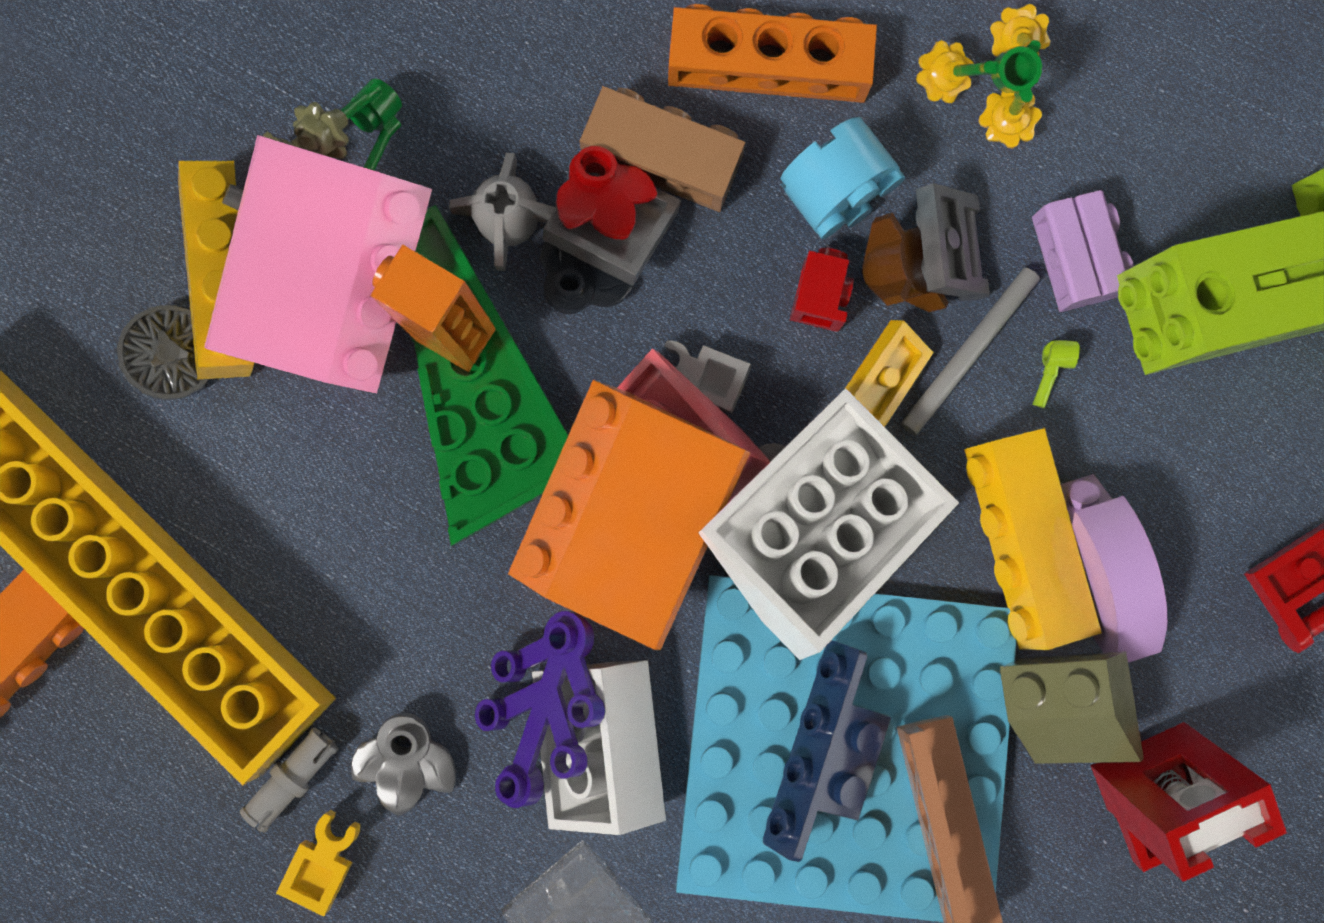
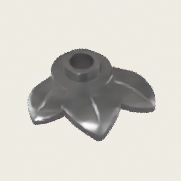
(403, 770)

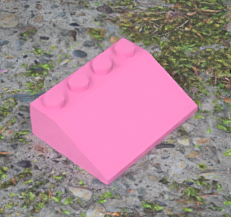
(307, 264)

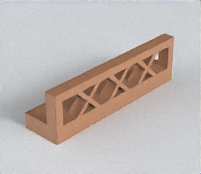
(949, 821)

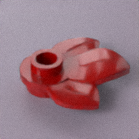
(603, 199)

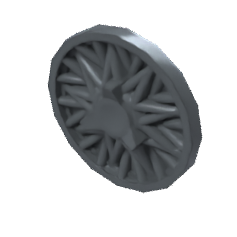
(159, 353)

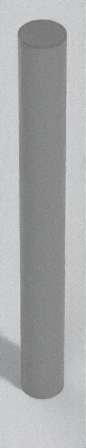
(970, 351)

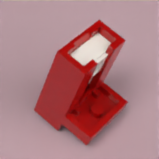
(1186, 802)

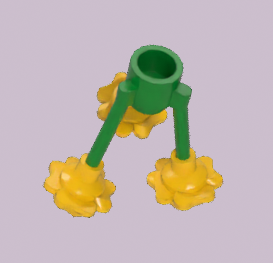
(1013, 72)

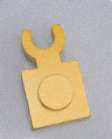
(318, 869)

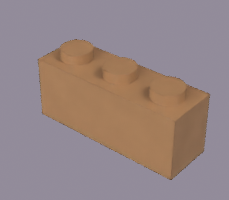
(666, 145)

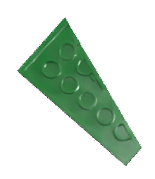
(487, 425)

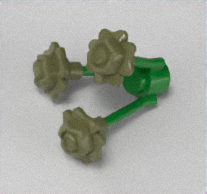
(369, 110)

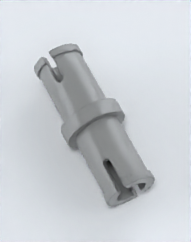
(288, 780)

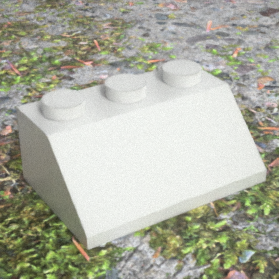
(623, 773)

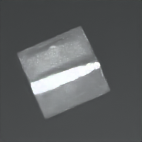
(575, 891)

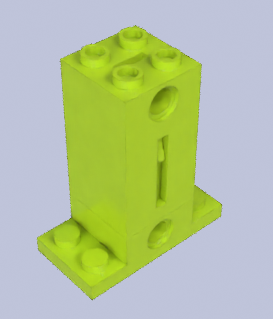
(1230, 289)

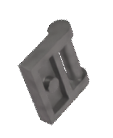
(950, 242)

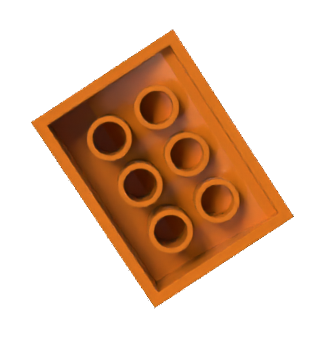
(626, 514)

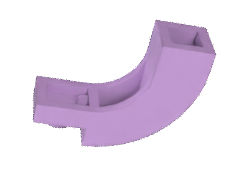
(1119, 570)

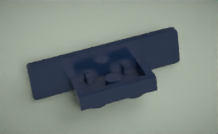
(830, 754)

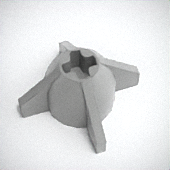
(503, 210)

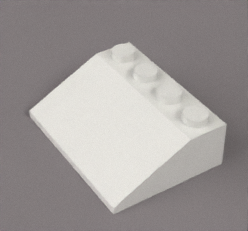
(826, 525)

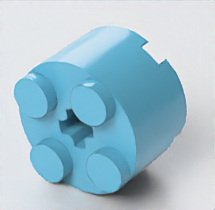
(841, 177)

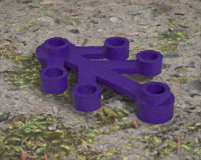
(522, 781)

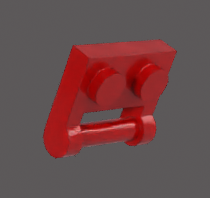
(1290, 581)

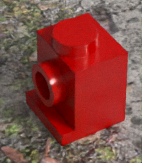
(823, 289)

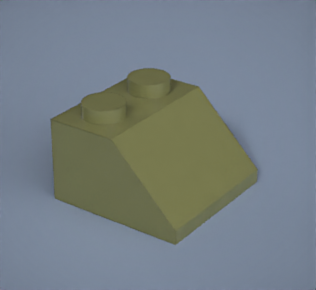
(1073, 708)

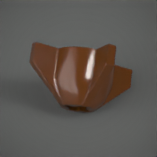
(894, 265)

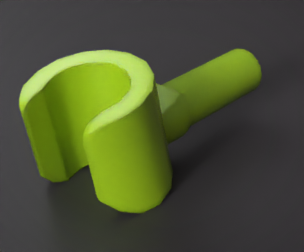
(1055, 356)

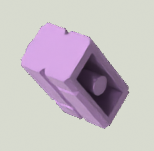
(1081, 249)

